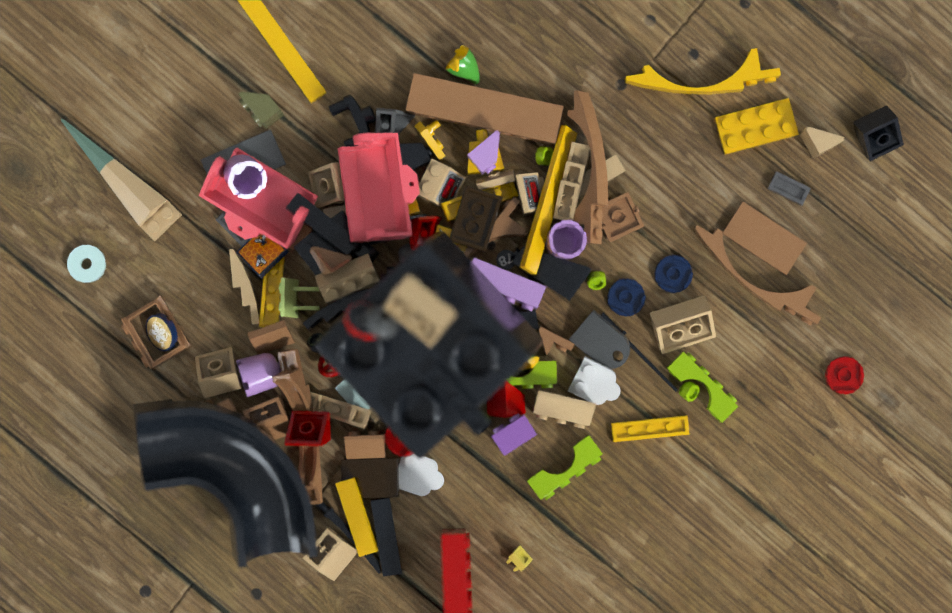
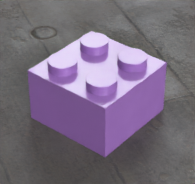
(513, 434)

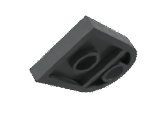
(600, 340)

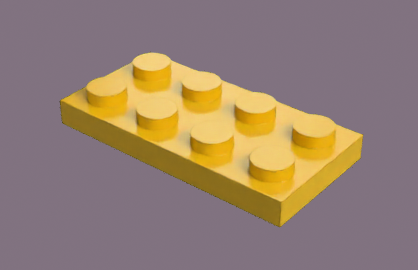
(756, 126)

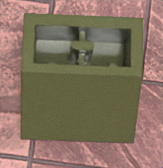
(263, 108)

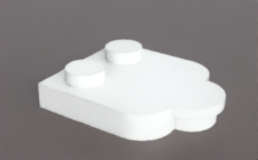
(595, 382)
(419, 475)

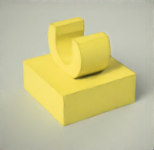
(519, 558)

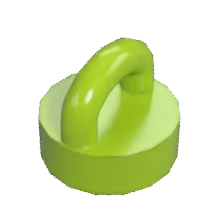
(543, 155)
(596, 280)
(689, 391)

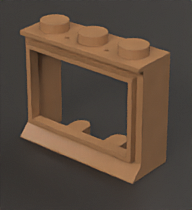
(138, 344)

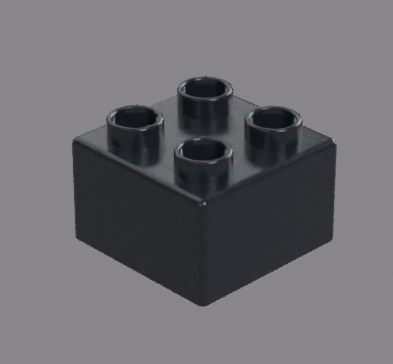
(477, 349)

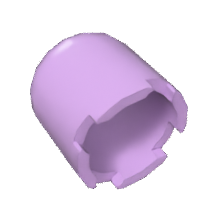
(244, 176)
(566, 240)
(258, 372)

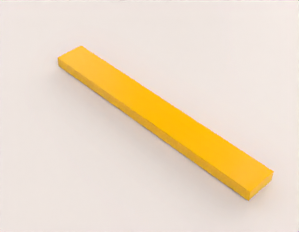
(283, 49)
(547, 201)

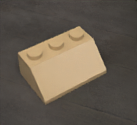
(348, 279)
(419, 310)
(683, 324)
(563, 409)

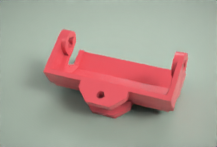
(377, 188)
(261, 213)

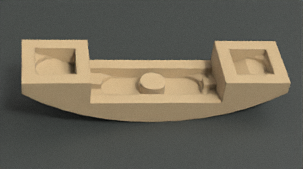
(341, 410)

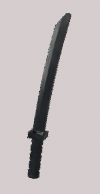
(640, 354)
(329, 512)

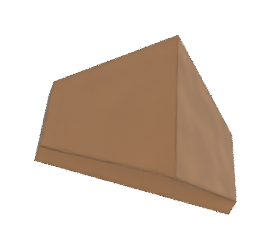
(328, 260)

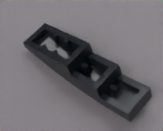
(335, 309)

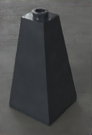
(556, 274)

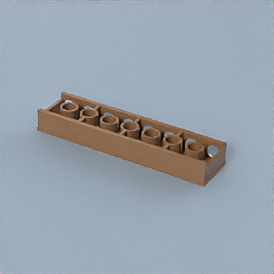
(484, 109)

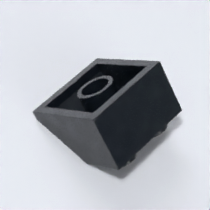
(878, 133)

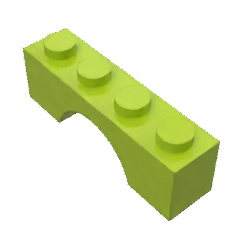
(542, 374)
(720, 404)
(584, 453)

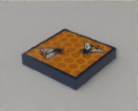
(261, 254)

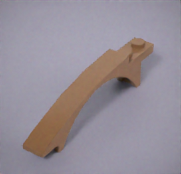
(589, 211)
(504, 225)
(793, 301)
(298, 394)

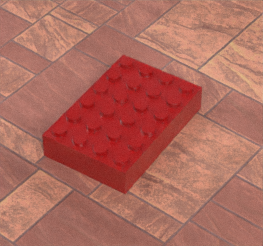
(455, 574)

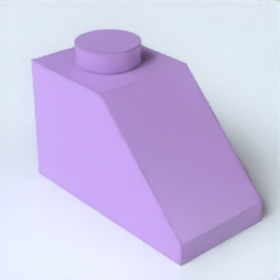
(485, 155)

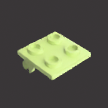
(288, 305)

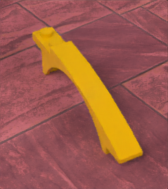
(748, 73)

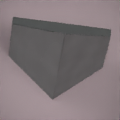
(391, 120)

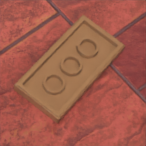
(764, 238)

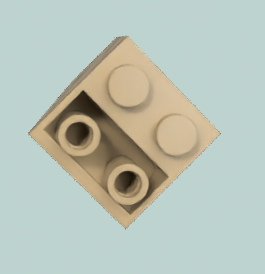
(332, 554)

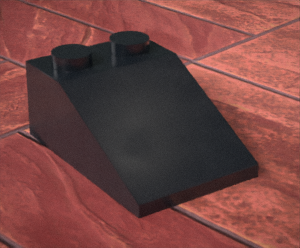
(316, 240)

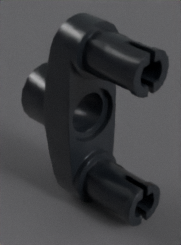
(361, 116)

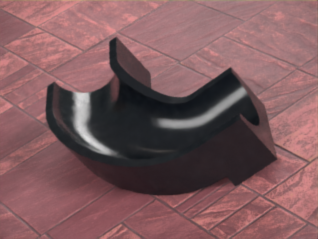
(235, 463)

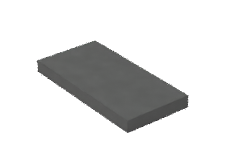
(261, 147)

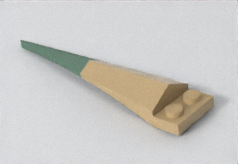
(144, 204)

